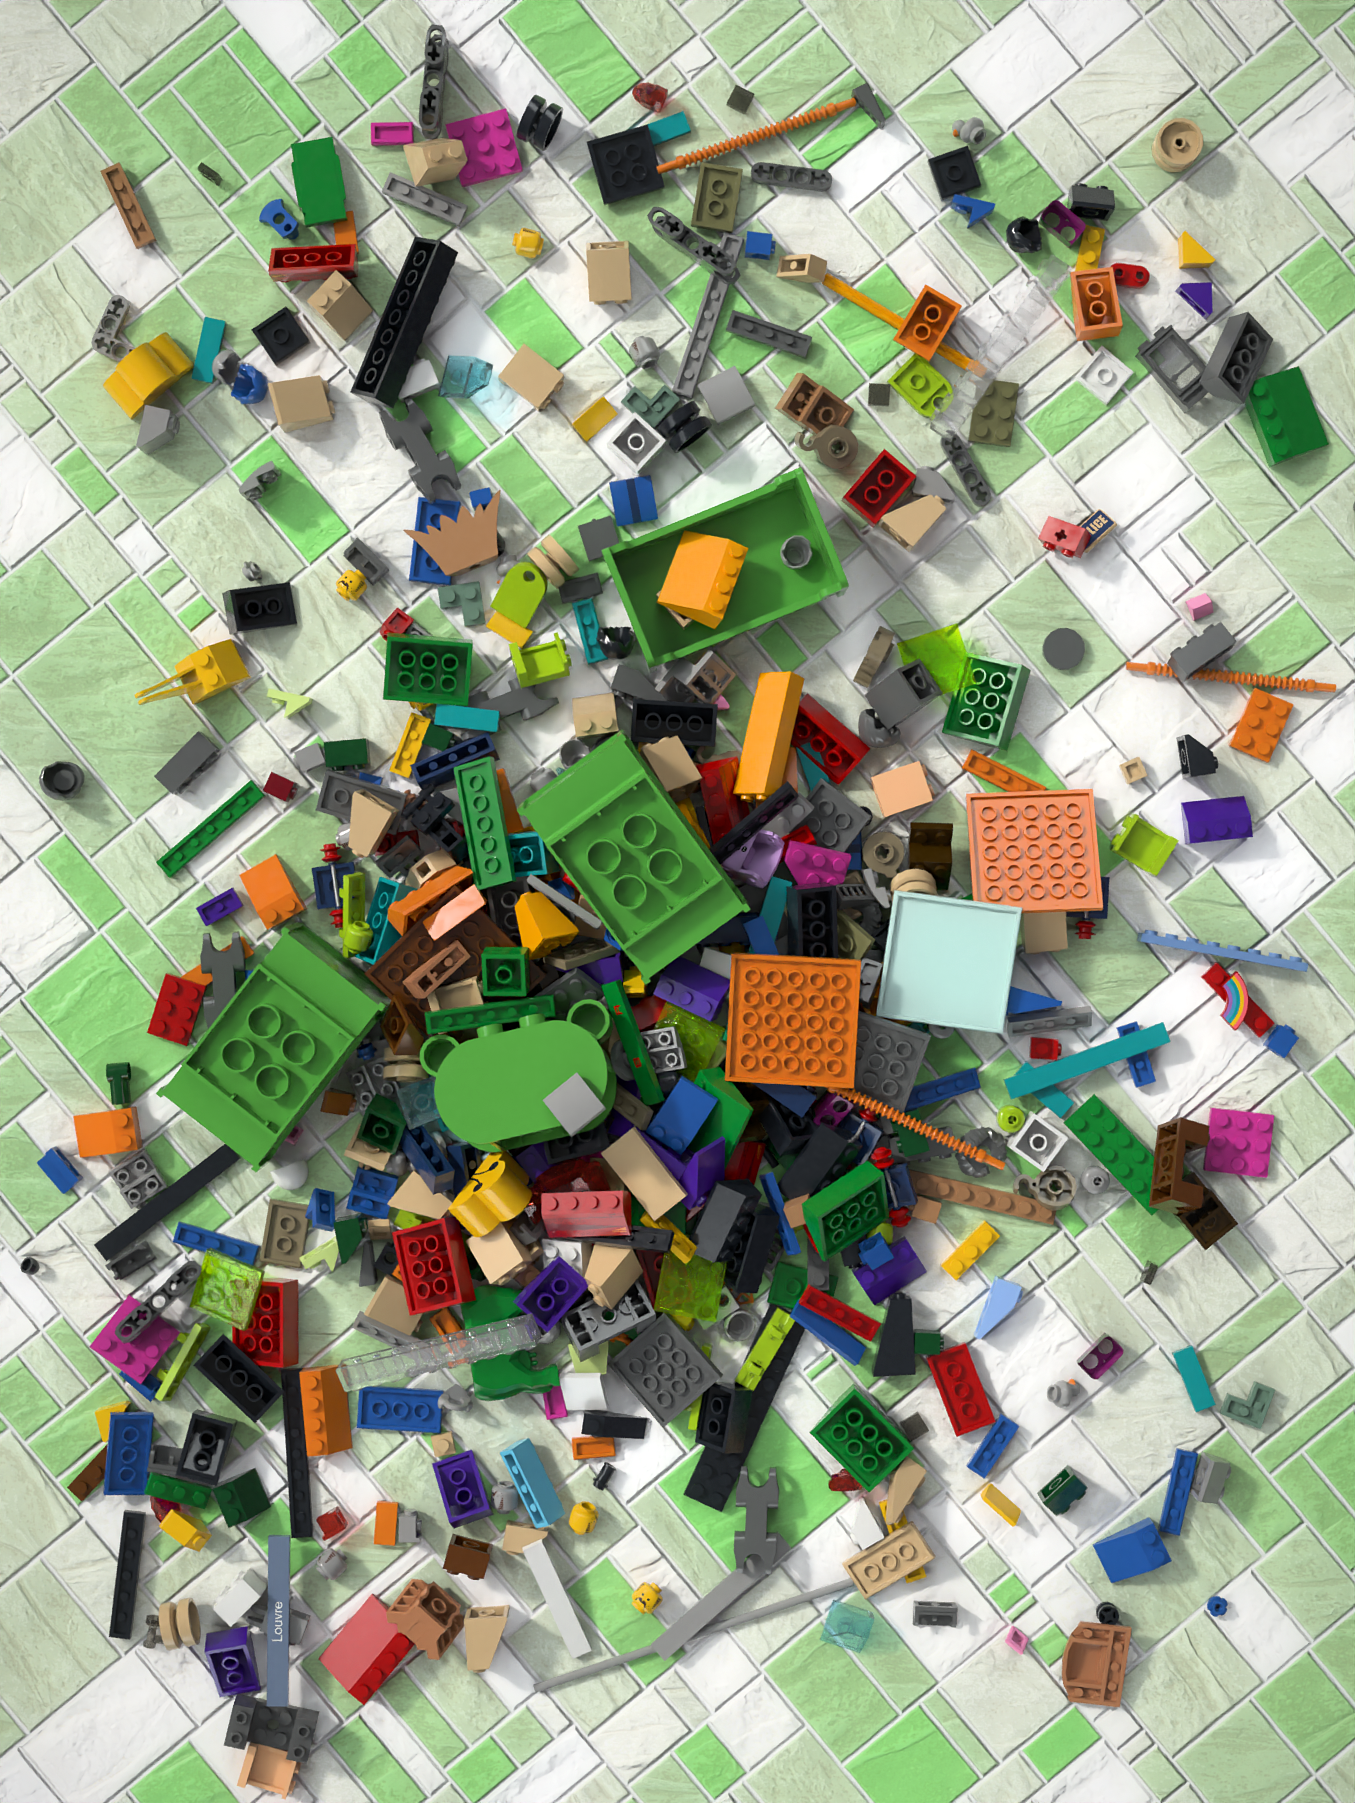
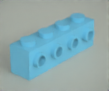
(532, 1483)

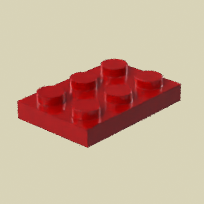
(176, 1009)

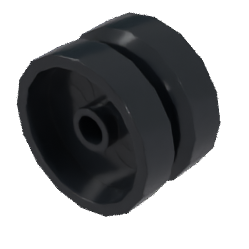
(539, 122)
(684, 427)

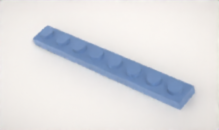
(1213, 948)

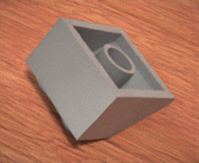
(156, 428)
(1210, 1478)

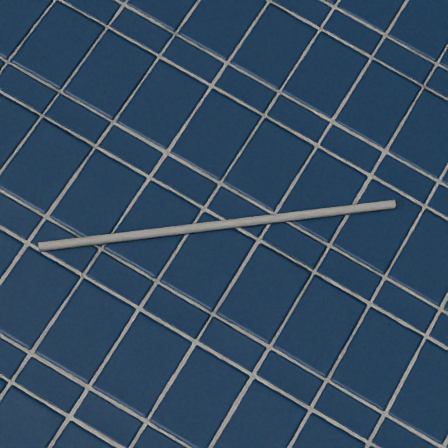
(702, 1632)

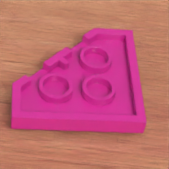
(816, 864)

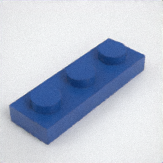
(1138, 1064)
(992, 1445)

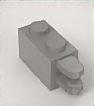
(298, 1622)

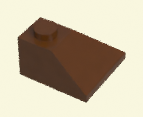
(401, 1029)

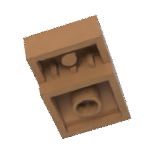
(812, 405)

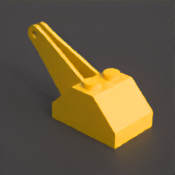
(203, 674)

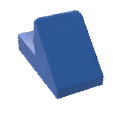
(977, 208)
(321, 1209)

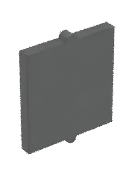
(598, 536)

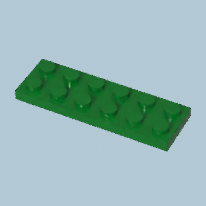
(484, 823)
(1114, 1148)

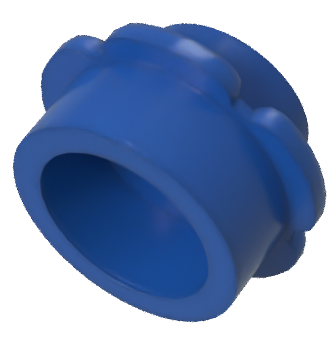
(366, 1051)
(1217, 1600)

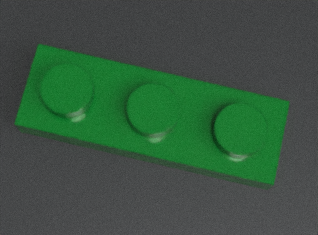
(178, 1490)

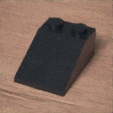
(259, 608)
(577, 1146)
(206, 1447)

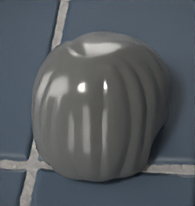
(874, 732)
(61, 780)

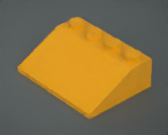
(702, 577)

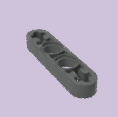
(792, 172)
(968, 467)

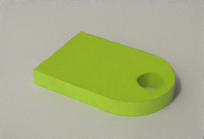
(920, 385)
(519, 595)

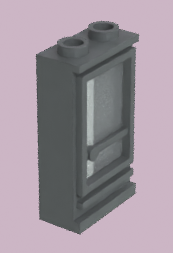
(1174, 367)

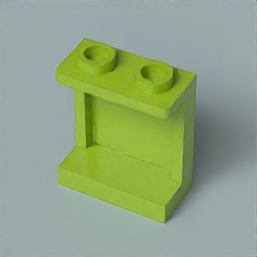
(540, 662)
(1143, 845)

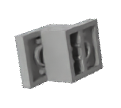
(703, 680)

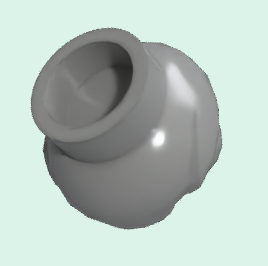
(970, 131)
(505, 565)
(398, 1164)
(1062, 1392)

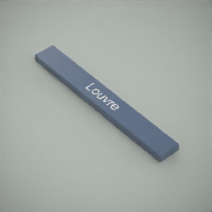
(278, 1620)

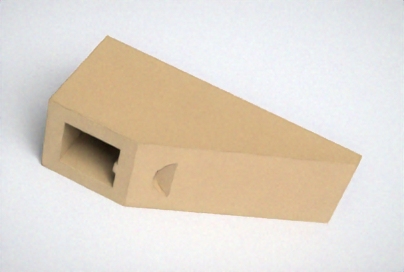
(902, 1484)

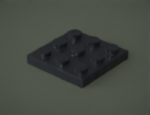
(625, 164)

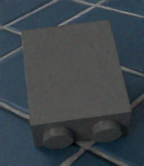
(903, 693)

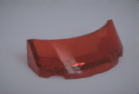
(563, 1178)

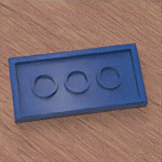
(423, 567)
(399, 1409)
(128, 1453)

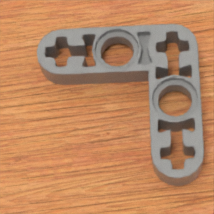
(111, 335)

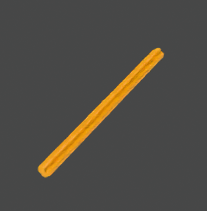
(888, 316)

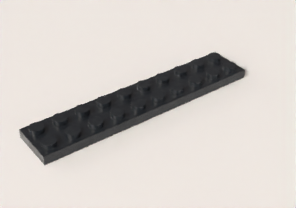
(718, 1471)

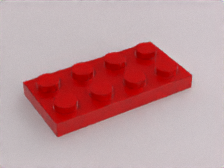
(960, 1389)

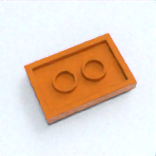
(1261, 725)

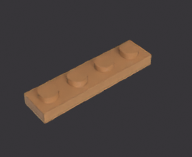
(128, 205)

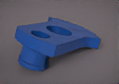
(288, 228)

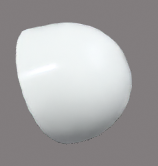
(291, 1176)

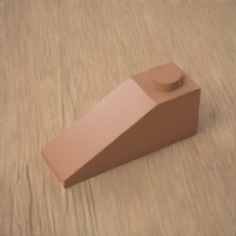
(436, 970)

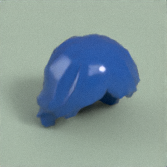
(250, 385)

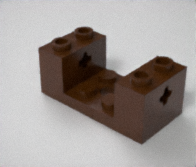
(1172, 1143)

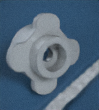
(251, 571)

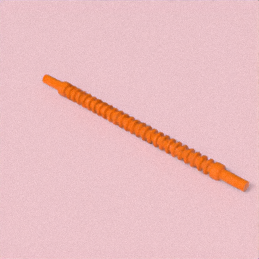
(831, 109)
(1309, 685)
(979, 1155)

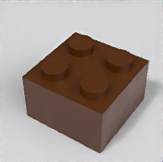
(467, 1557)

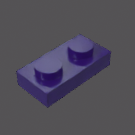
(219, 906)

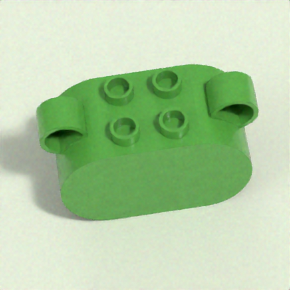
(497, 1083)

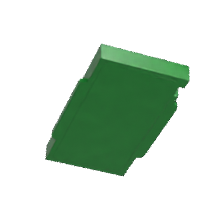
(318, 182)

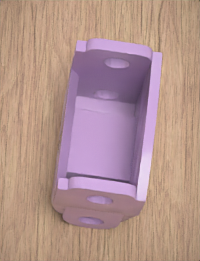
(756, 859)

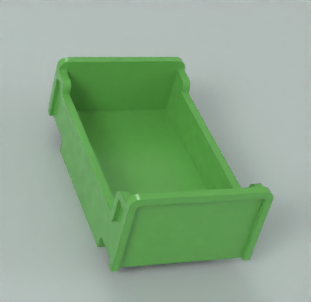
(764, 585)
(633, 855)
(277, 1044)

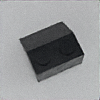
(1091, 202)
(1195, 757)

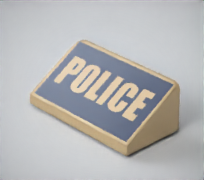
(1098, 525)

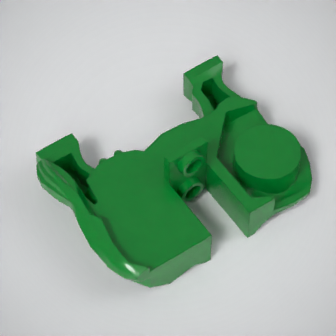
(505, 1373)

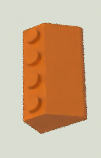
(409, 910)
(325, 1411)

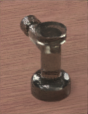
(152, 1638)

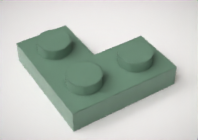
(652, 410)
(465, 595)
(1251, 1410)

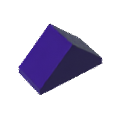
(1198, 297)

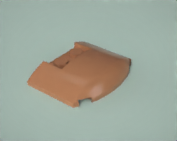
(1096, 1663)

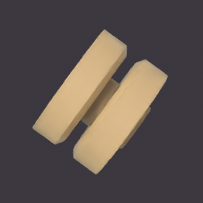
(1173, 133)
(553, 561)
(914, 881)
(403, 1067)
(179, 1624)

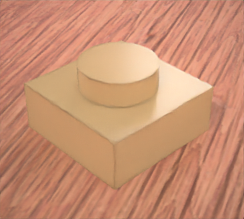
(1133, 770)
(379, 1229)
(443, 1444)

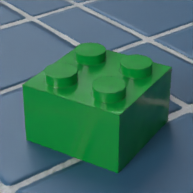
(505, 971)

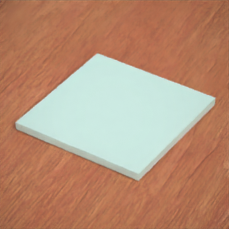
(948, 961)

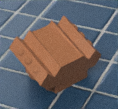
(427, 1617)

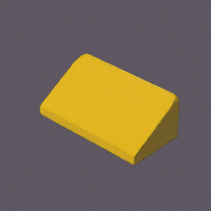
(594, 419)
(509, 629)
(1001, 1504)

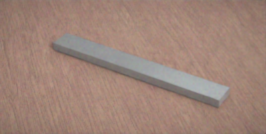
(705, 324)
(714, 1602)

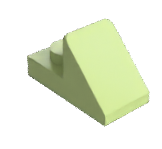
(294, 702)
(327, 1251)

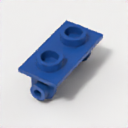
(148, 1387)

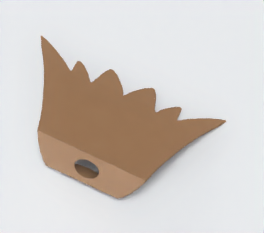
(463, 544)

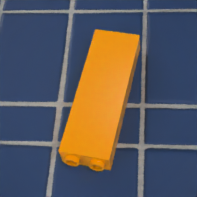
(768, 735)

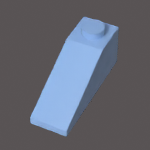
(999, 1303)

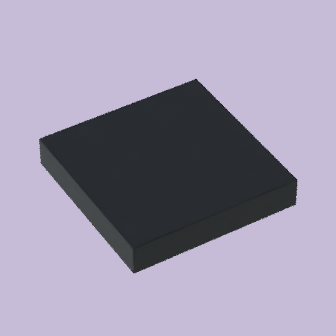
(954, 173)
(280, 336)

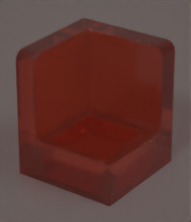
(332, 1522)

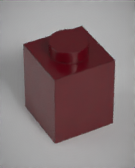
(280, 787)

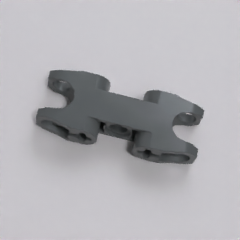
(435, 68)
(681, 237)
(412, 436)
(510, 703)
(223, 968)
(152, 1313)
(755, 1537)

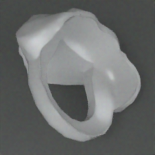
(455, 1399)

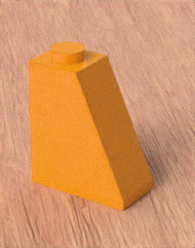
(542, 925)

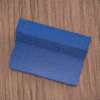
(59, 1170)

